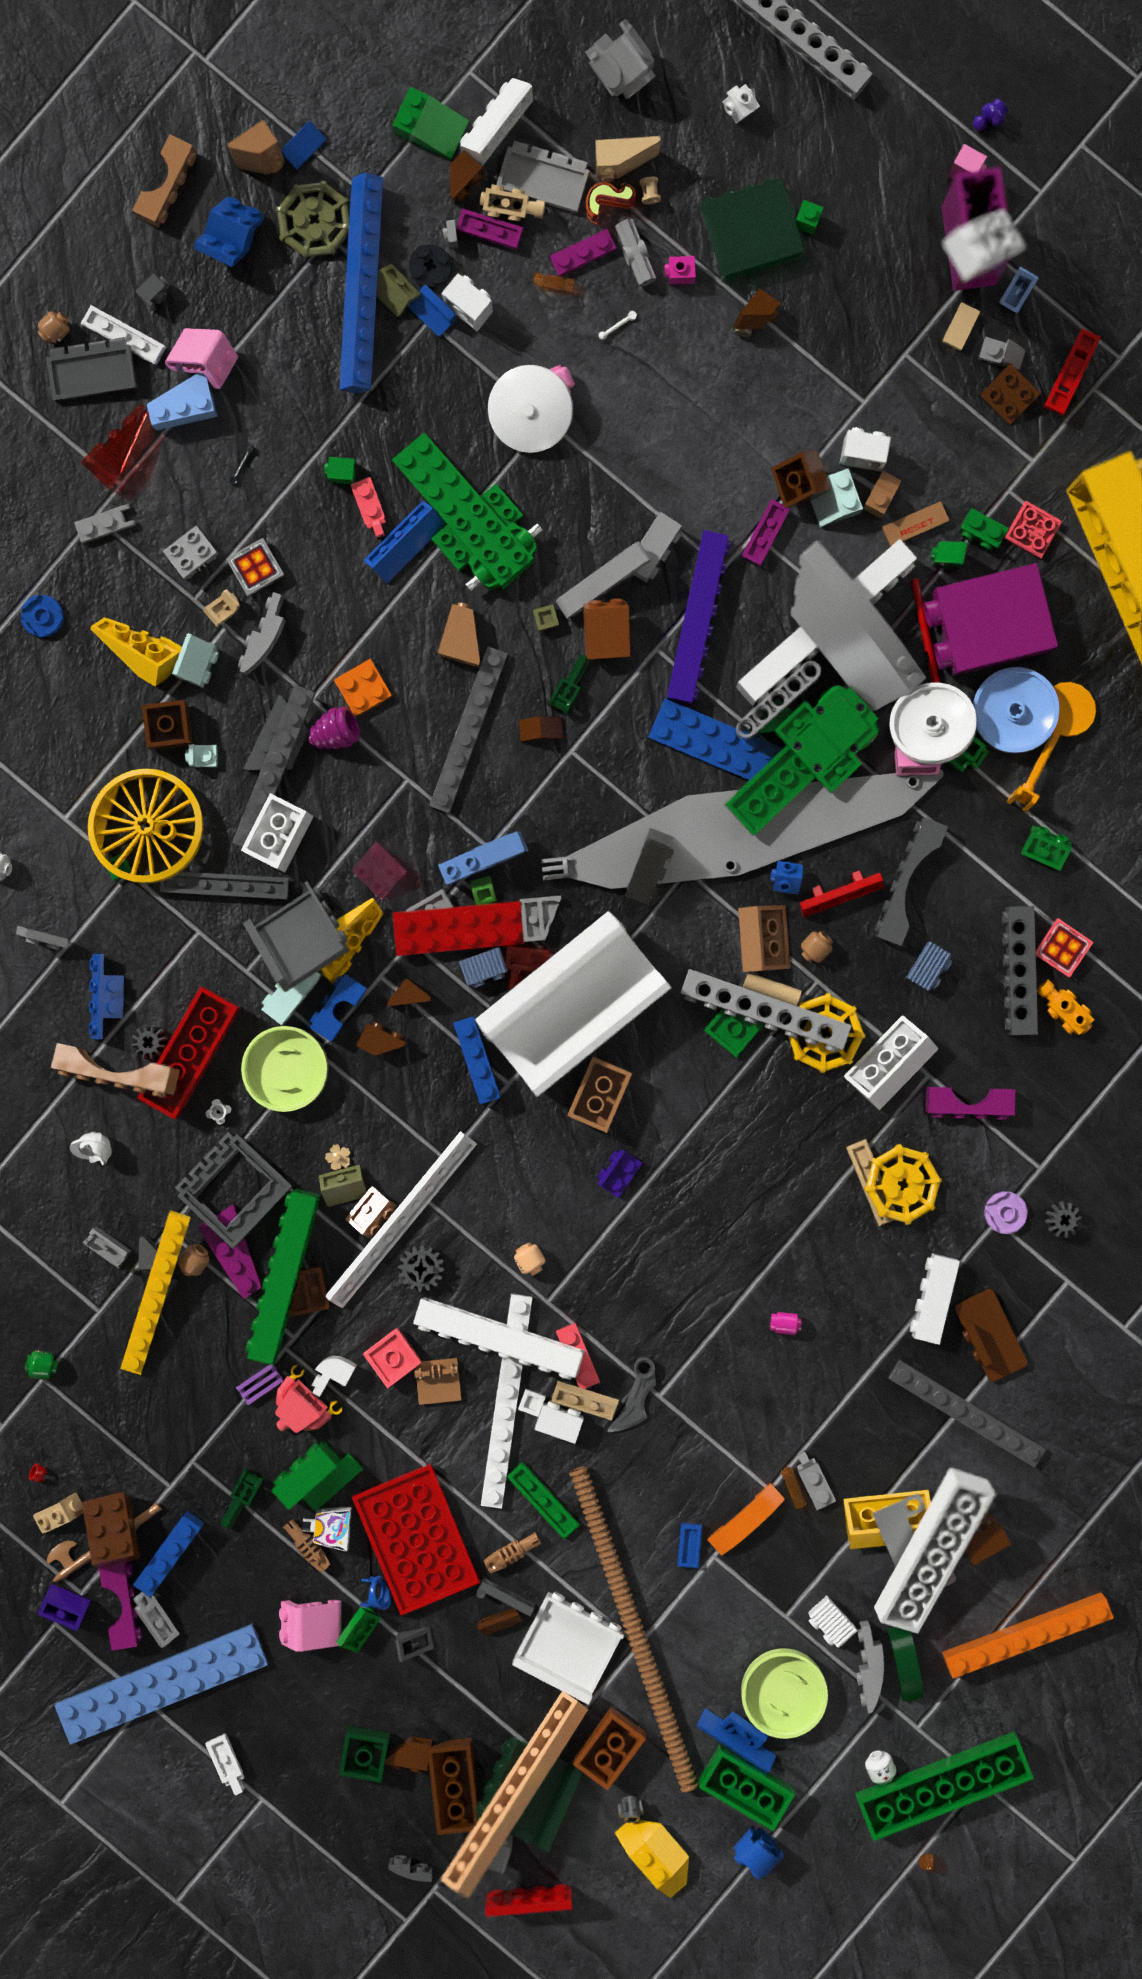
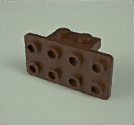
(990, 1335)

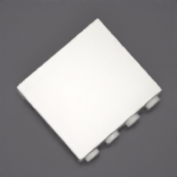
(568, 1647)

